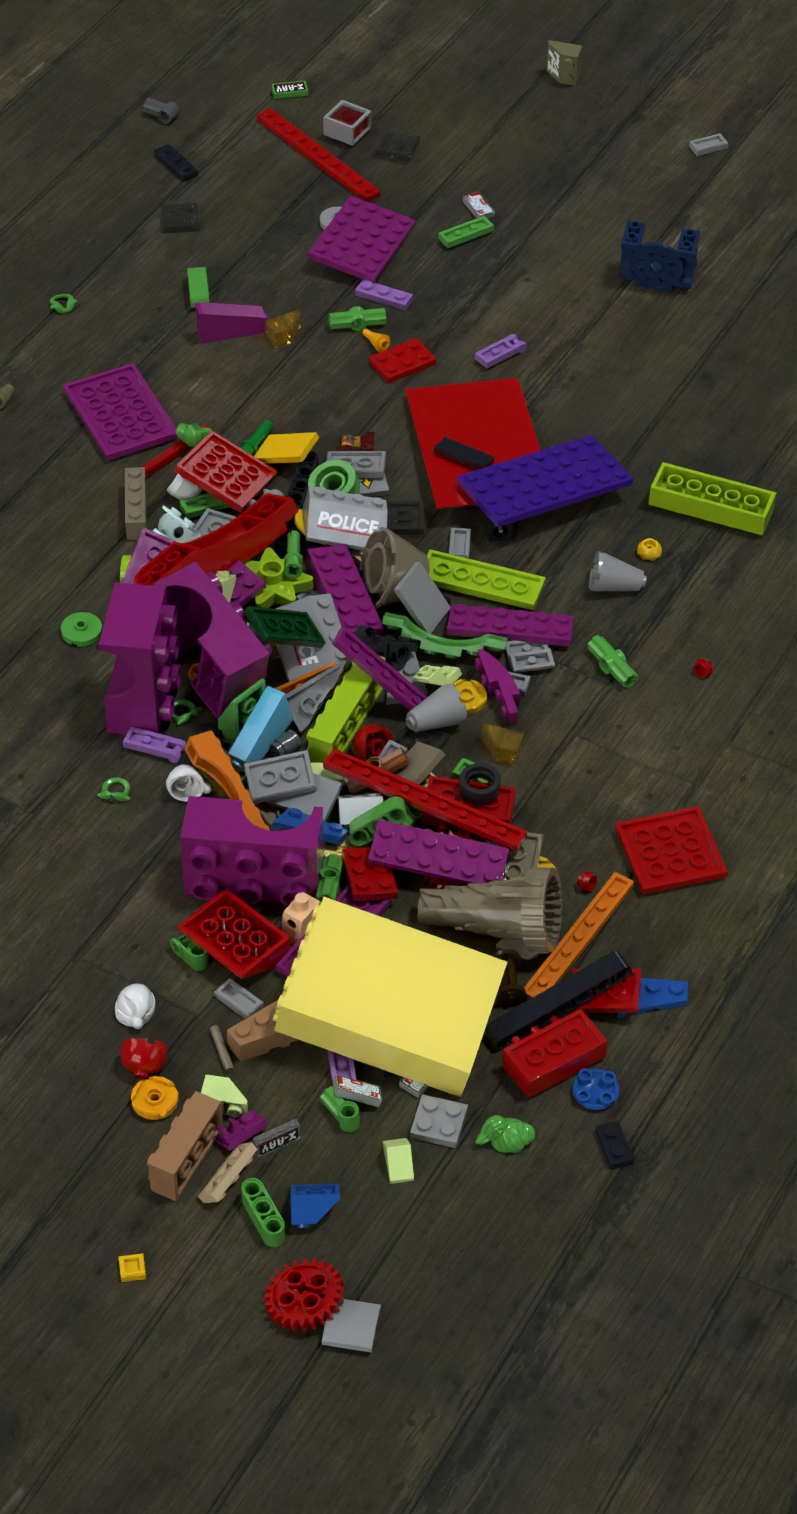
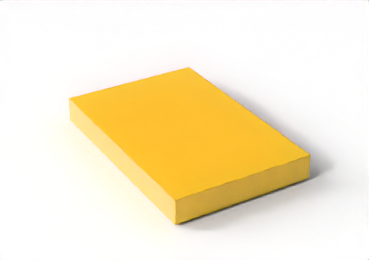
(286, 447)

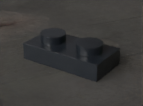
(614, 1145)

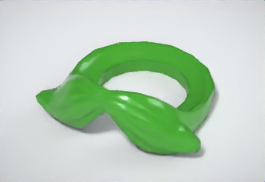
(58, 307)
(185, 717)
(120, 796)

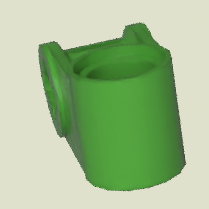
(190, 952)

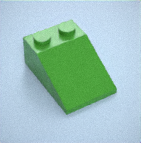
(239, 710)

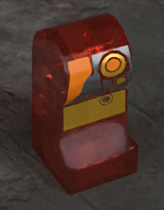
(357, 443)

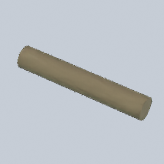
(221, 1048)

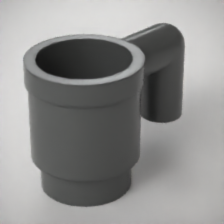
(286, 744)

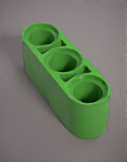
(197, 285)
(366, 823)
(263, 1221)

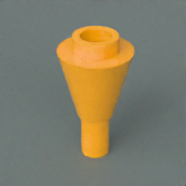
(379, 341)

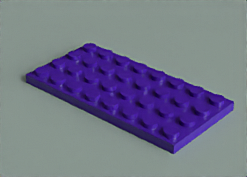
(544, 480)

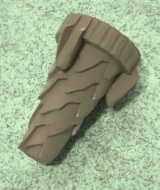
(518, 909)

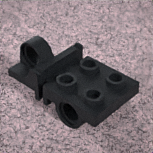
(387, 646)

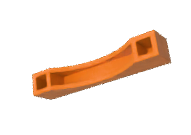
(208, 756)

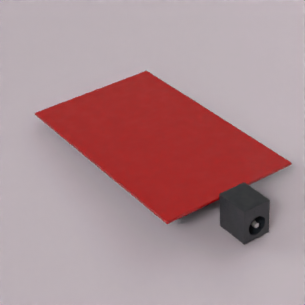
(479, 415)

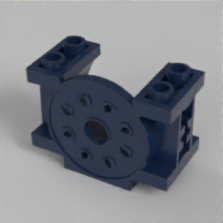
(671, 270)

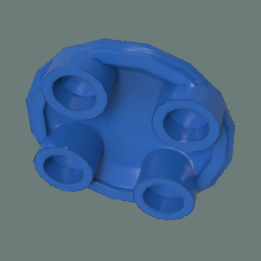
(595, 1088)

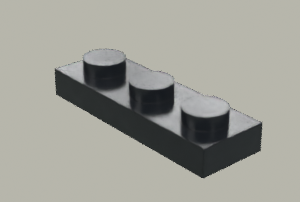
(176, 163)

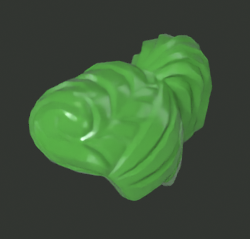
(192, 433)
(506, 1134)

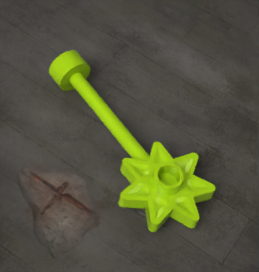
(270, 569)

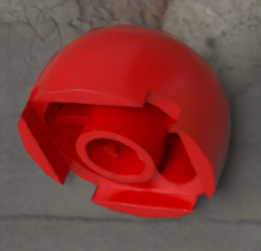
(370, 741)
(143, 1057)

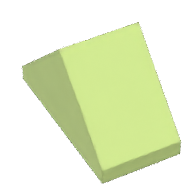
(398, 1160)

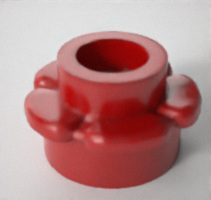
(703, 668)
(587, 881)

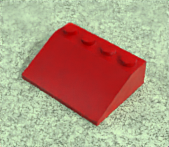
(236, 935)

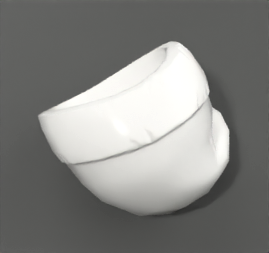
(183, 488)
(186, 782)
(135, 1006)

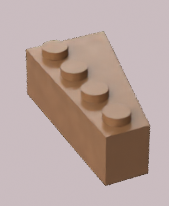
(256, 1035)

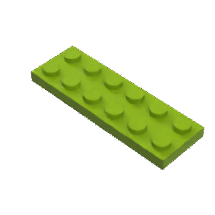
(485, 580)

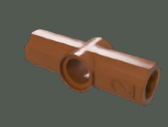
(389, 762)

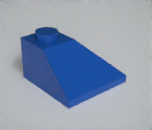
(312, 1202)

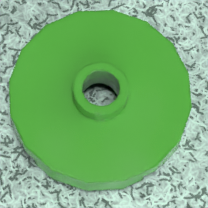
(81, 629)

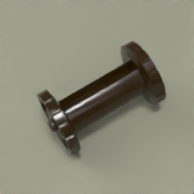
(510, 993)

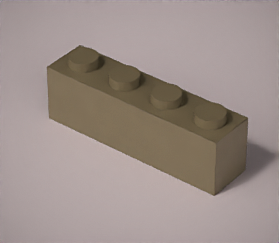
(135, 502)

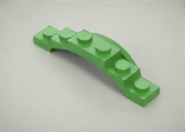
(434, 644)

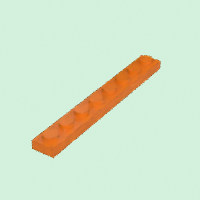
(580, 935)

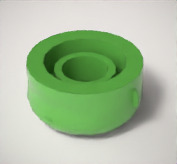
(334, 474)

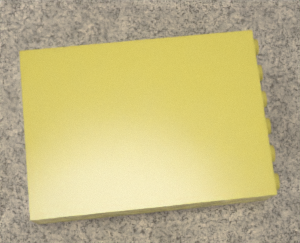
(389, 996)

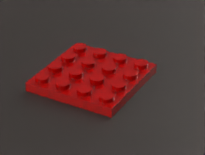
(225, 471)
(670, 850)

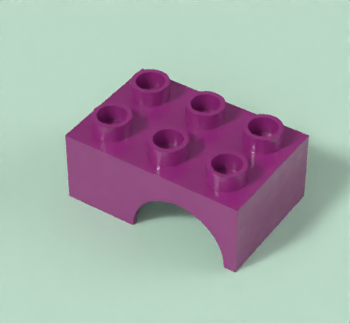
(231, 652)
(143, 673)
(253, 863)

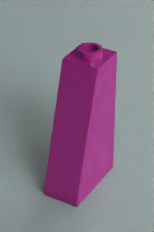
(228, 321)

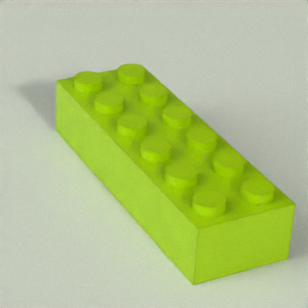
(712, 498)
(343, 714)

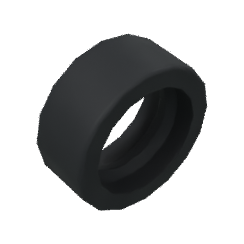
(479, 796)

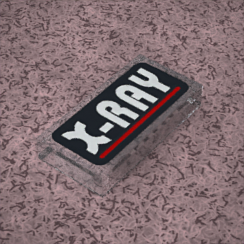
(277, 1138)

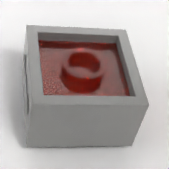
(347, 122)

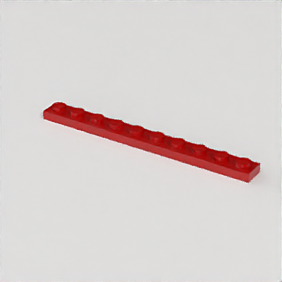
(318, 155)
(425, 799)

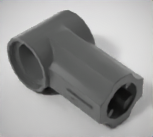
(163, 111)

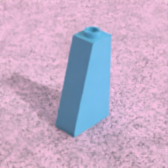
(263, 726)

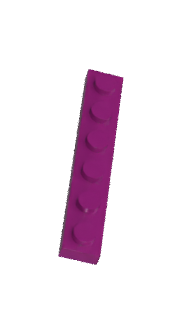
(377, 669)

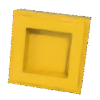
(132, 1267)

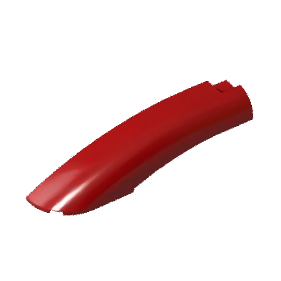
(226, 545)

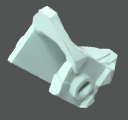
(171, 522)

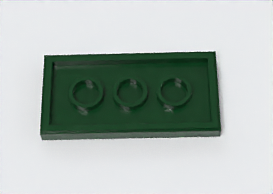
(284, 627)

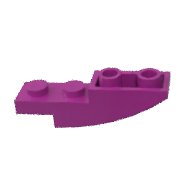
(500, 682)

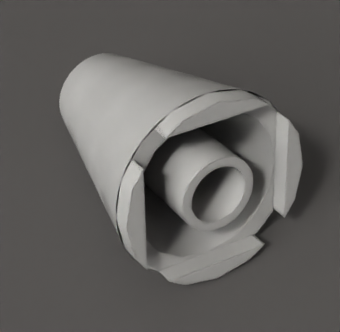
(615, 575)
(438, 710)

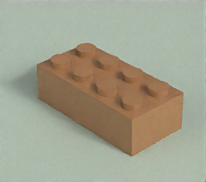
(184, 1146)

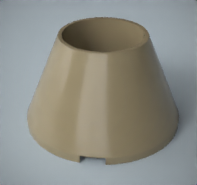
(385, 563)

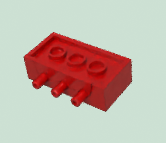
(500, 808)
(554, 1052)

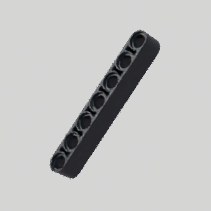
(298, 492)
(558, 999)

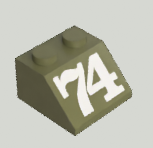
(564, 62)

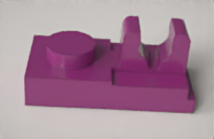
(240, 1130)

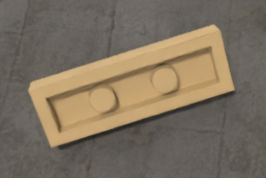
(227, 1173)

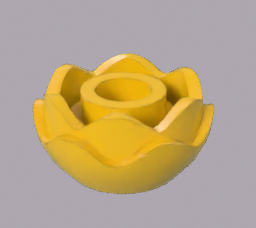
(649, 549)

